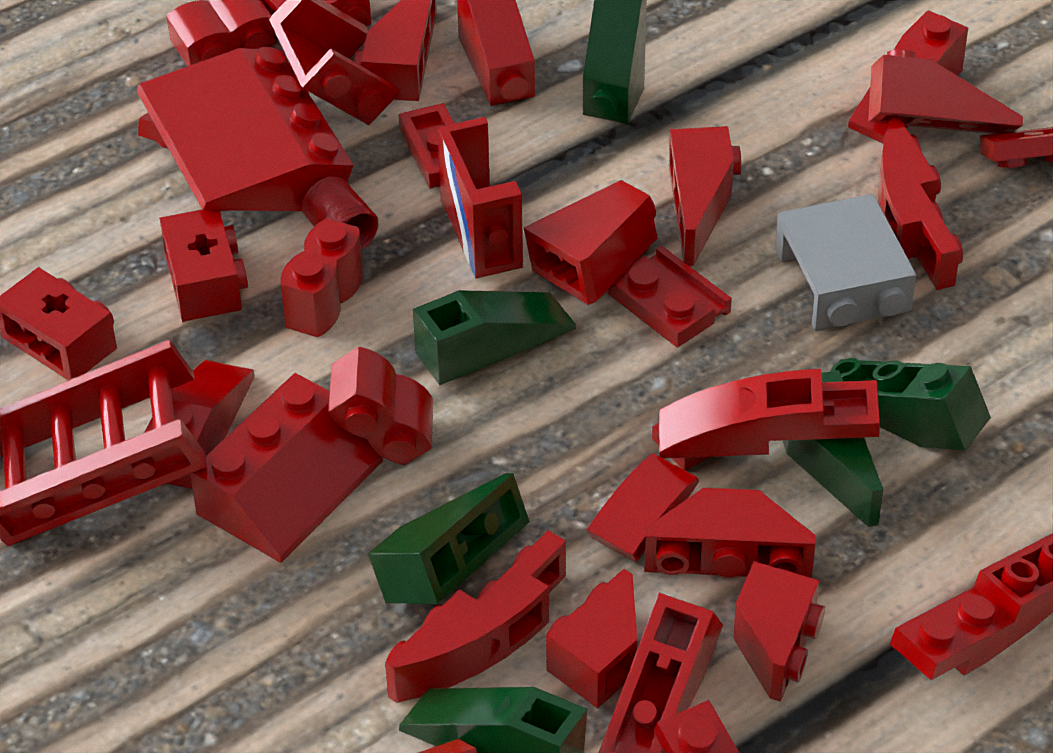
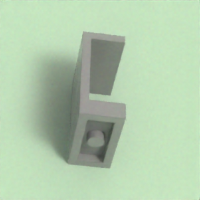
(847, 260)

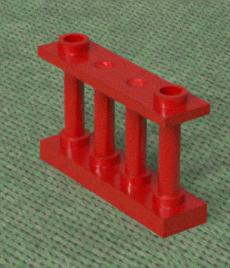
(107, 475)

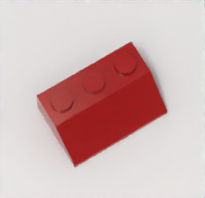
(282, 470)

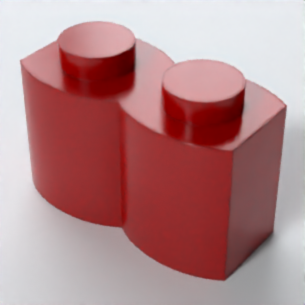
(217, 27)
(321, 277)
(381, 406)

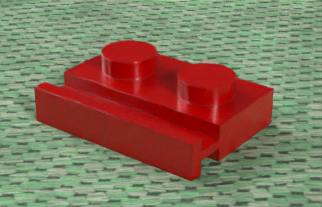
(670, 296)

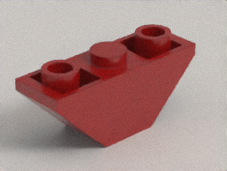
(725, 533)

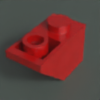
(773, 622)
(596, 641)

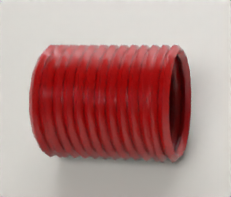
(339, 202)

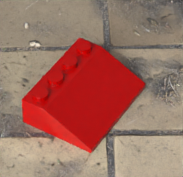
(244, 131)

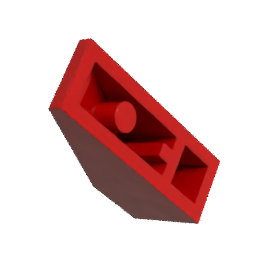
(930, 38)
(400, 46)
(933, 97)
(701, 182)
(209, 404)
(663, 673)

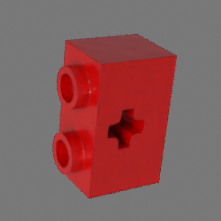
(202, 263)
(56, 324)

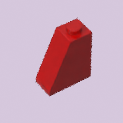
(497, 48)
(592, 240)

